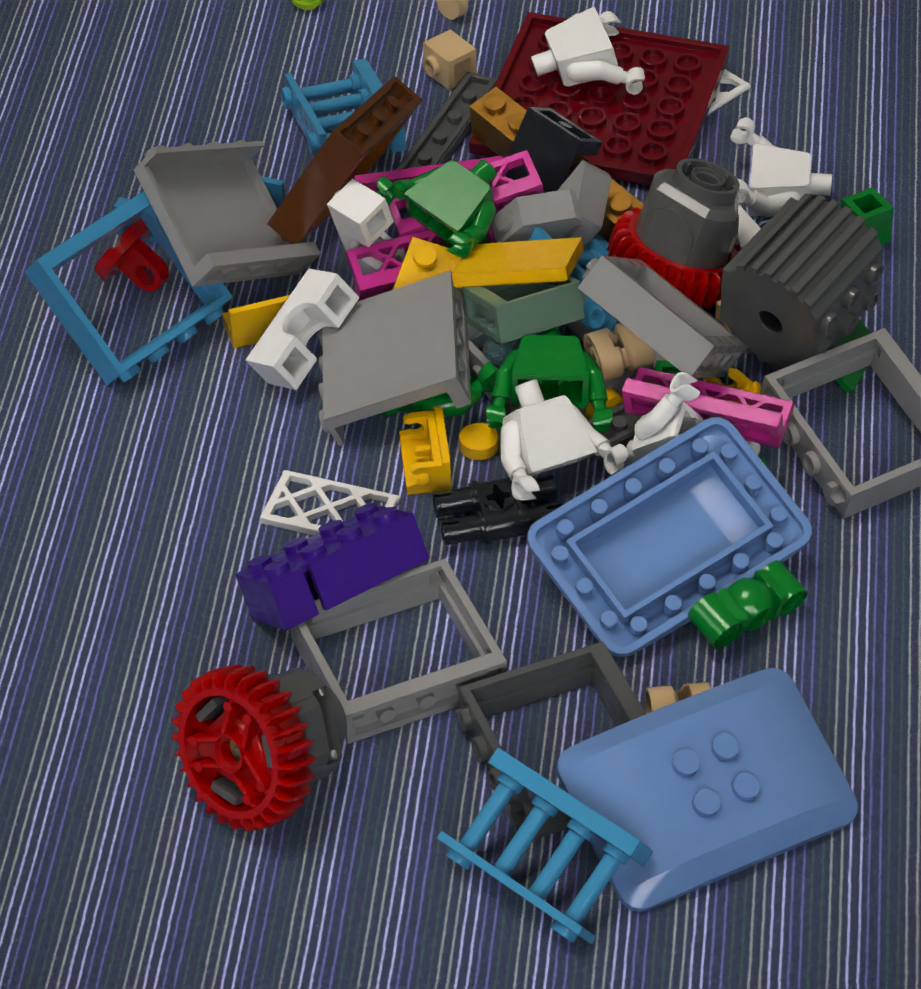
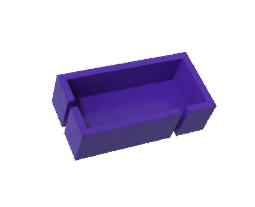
(334, 563)

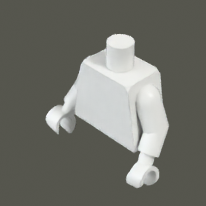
(584, 52)
(775, 174)
(668, 419)
(548, 437)

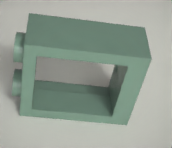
(523, 309)

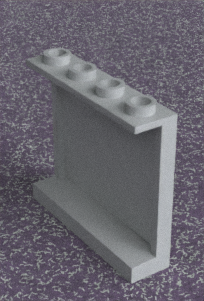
(219, 213)
(395, 353)

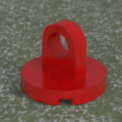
(131, 257)

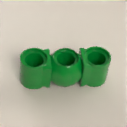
(747, 604)

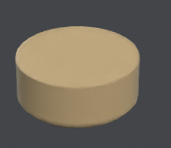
(452, 8)

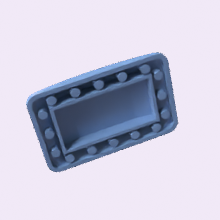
(667, 535)
(711, 785)

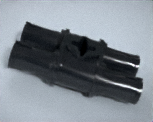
(493, 510)

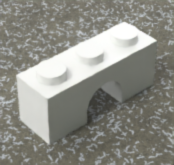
(361, 221)
(315, 303)

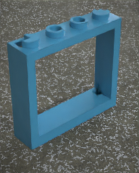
(77, 324)

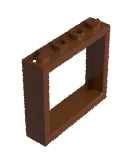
(347, 152)

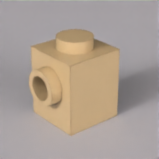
(448, 58)

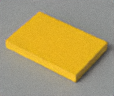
(518, 262)

